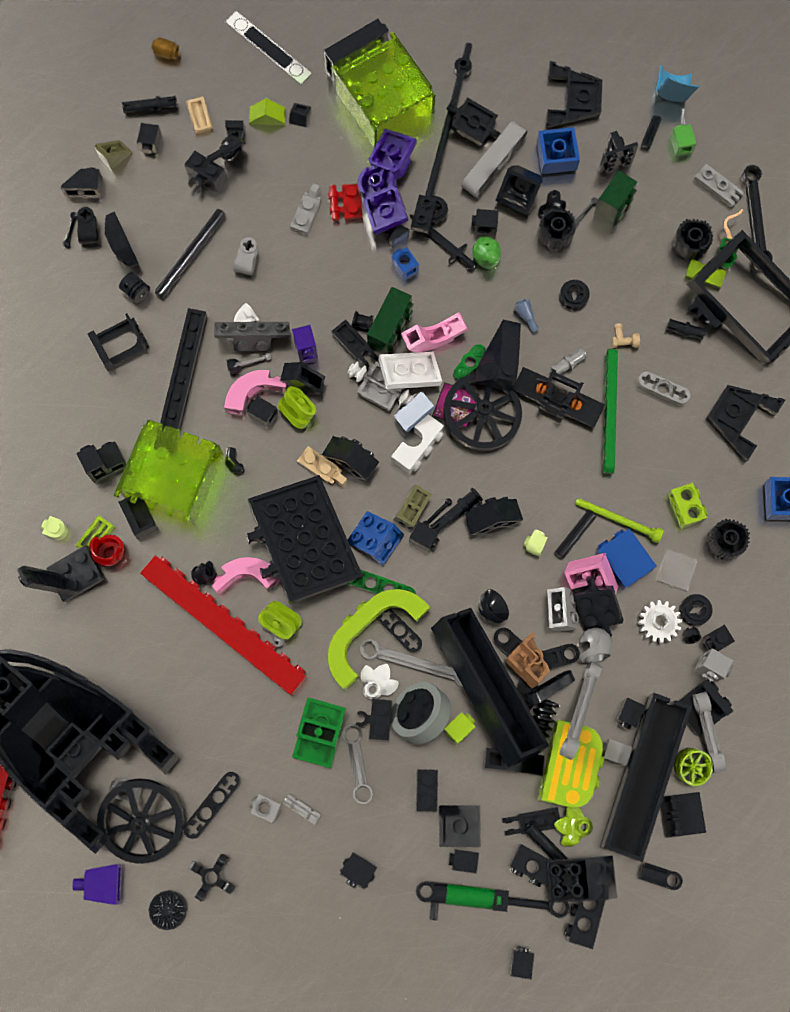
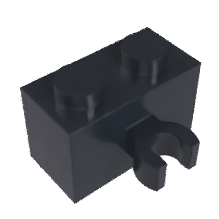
(204, 172)
(378, 720)

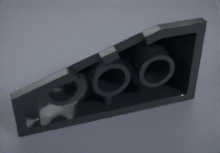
(501, 359)

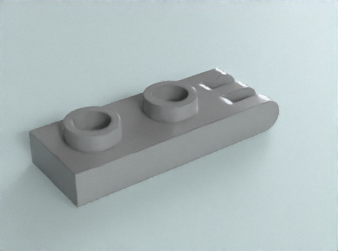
(719, 185)

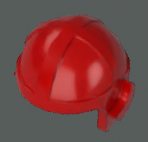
(106, 550)

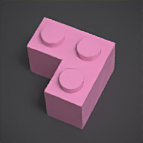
(591, 566)

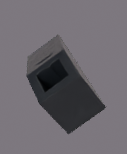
(494, 761)

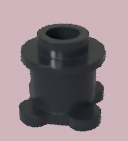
(203, 573)

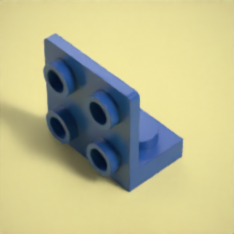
(375, 537)

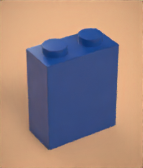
(627, 558)

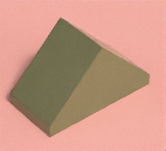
(112, 153)

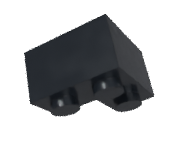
(351, 456)
(102, 461)
(493, 514)

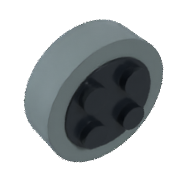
(420, 713)

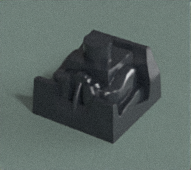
(519, 189)

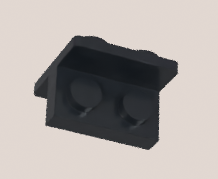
(617, 153)

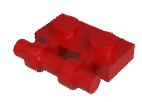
(351, 201)

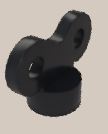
(553, 203)

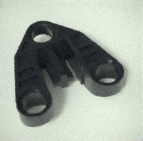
(118, 241)

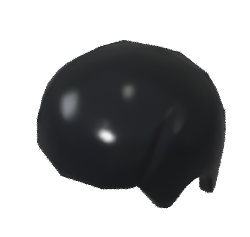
(233, 153)

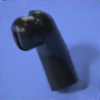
(230, 461)

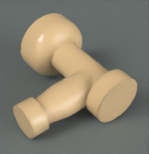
(619, 339)

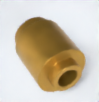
(165, 48)

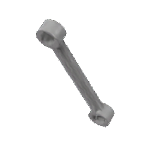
(410, 661)
(571, 742)

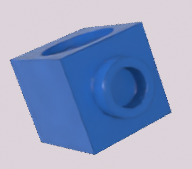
(405, 270)

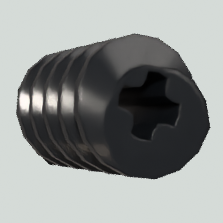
(544, 714)

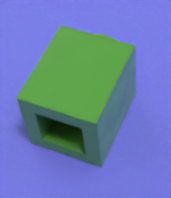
(683, 139)

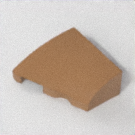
(528, 661)

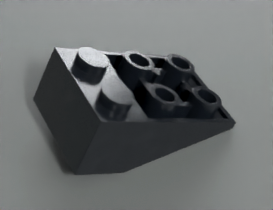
(581, 879)

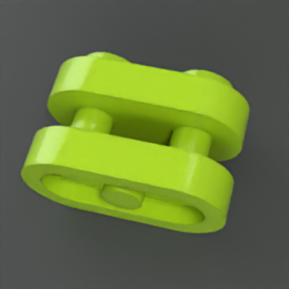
(296, 407)
(279, 620)

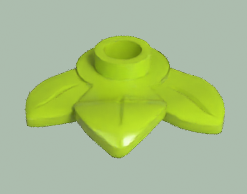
(571, 826)

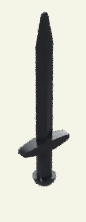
(457, 253)

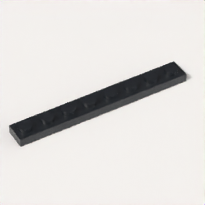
(183, 368)

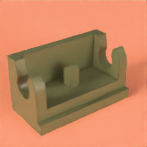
(412, 506)

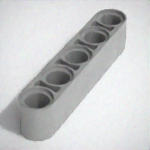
(494, 159)

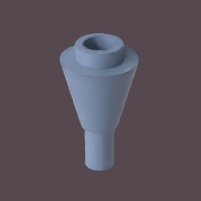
(525, 310)

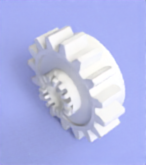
(666, 614)

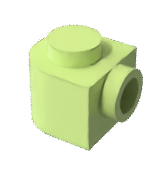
(54, 528)
(535, 543)

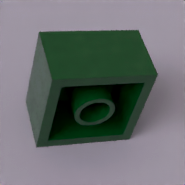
(616, 198)

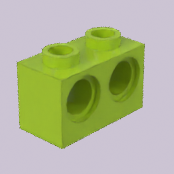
(682, 506)
(459, 728)

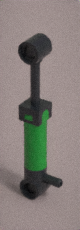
(479, 898)

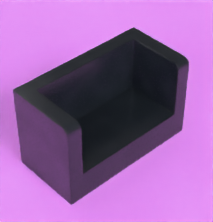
(138, 517)

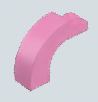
(429, 338)
(247, 386)
(242, 568)

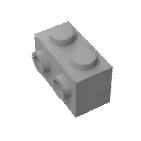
(562, 609)
(714, 666)

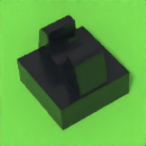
(235, 126)

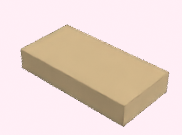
(199, 115)

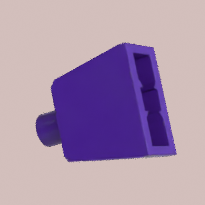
(100, 884)

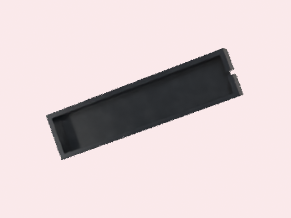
(489, 687)
(646, 777)

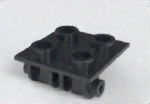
(683, 815)

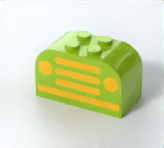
(572, 781)

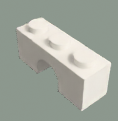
(409, 457)

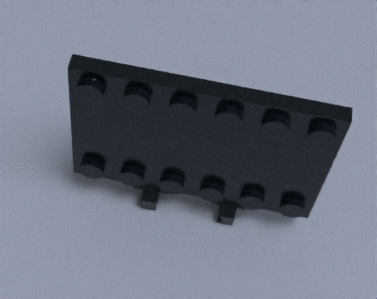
(303, 539)

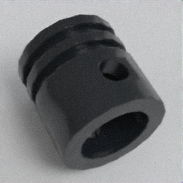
(135, 287)

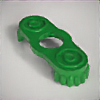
(462, 369)

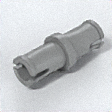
(569, 361)

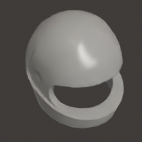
(599, 645)

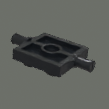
(473, 121)
(598, 606)

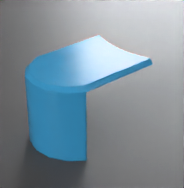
(675, 87)

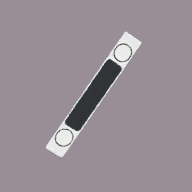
(268, 47)

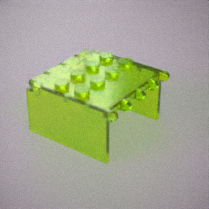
(381, 84)
(170, 470)

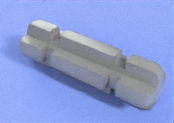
(302, 809)

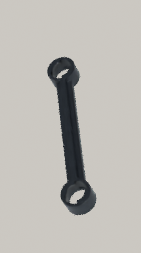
(755, 208)

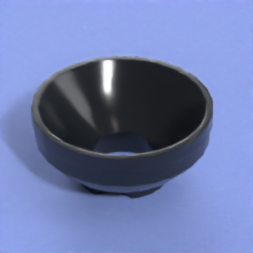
(493, 607)

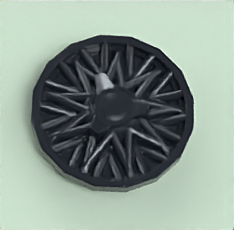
(167, 910)

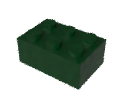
(390, 321)

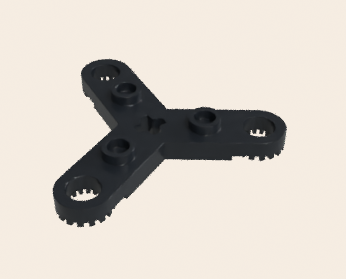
(553, 657)

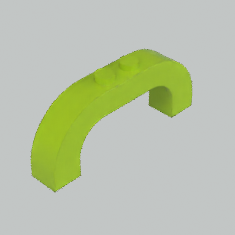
(355, 624)

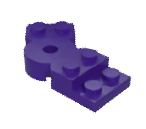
(388, 162)

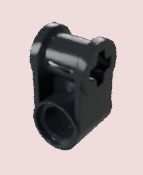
(87, 228)

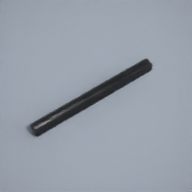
(189, 253)

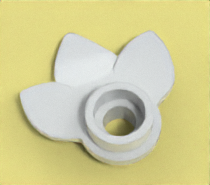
(379, 679)

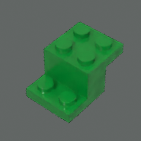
(319, 732)

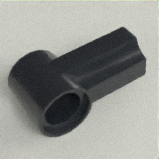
(659, 875)

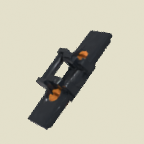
(555, 402)

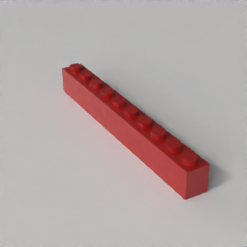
(223, 625)

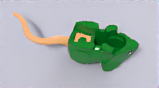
(729, 262)

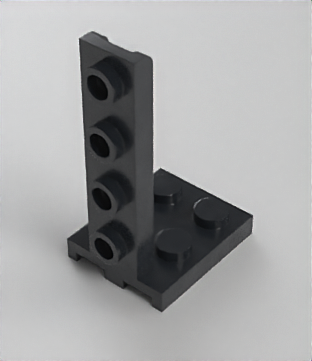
(66, 577)

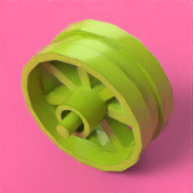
(693, 766)

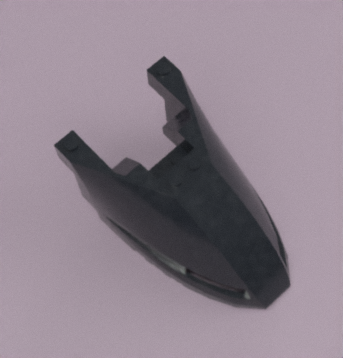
(56, 728)

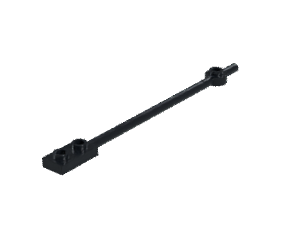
(426, 203)

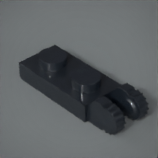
(354, 342)
(543, 820)

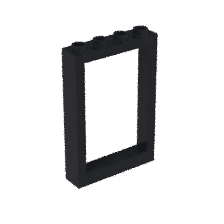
(769, 270)

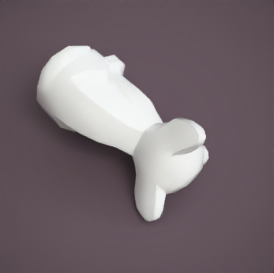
(245, 314)

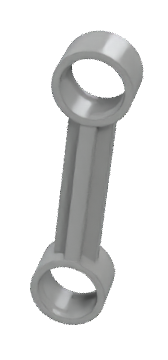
(703, 708)
(357, 764)

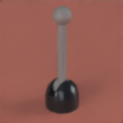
(234, 365)

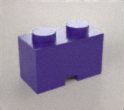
(305, 344)

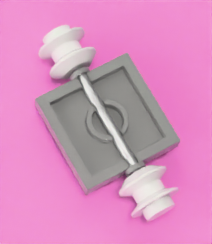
(374, 387)

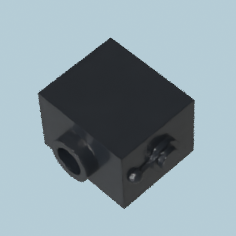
(357, 871)

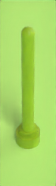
(654, 533)

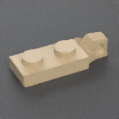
(321, 466)

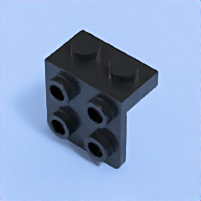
(719, 705)

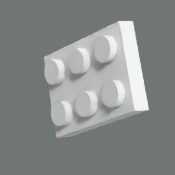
(410, 370)

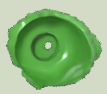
(489, 255)

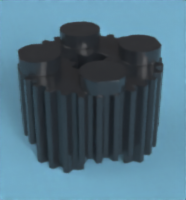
(556, 228)
(693, 239)
(721, 547)

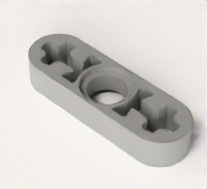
(678, 389)

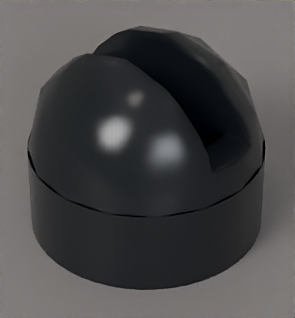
(692, 635)

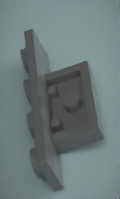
(252, 335)

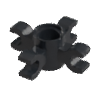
(221, 883)

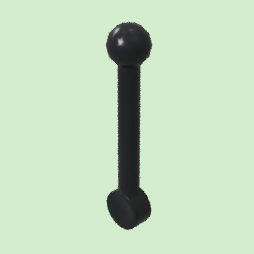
(73, 215)
(448, 501)

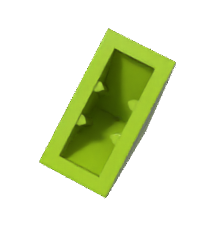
(267, 113)

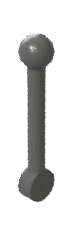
(594, 200)

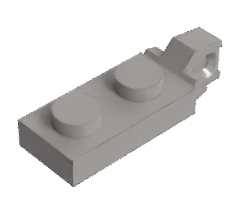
(306, 210)

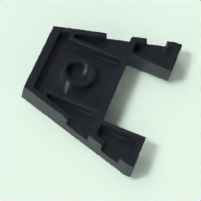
(582, 96)
(734, 411)

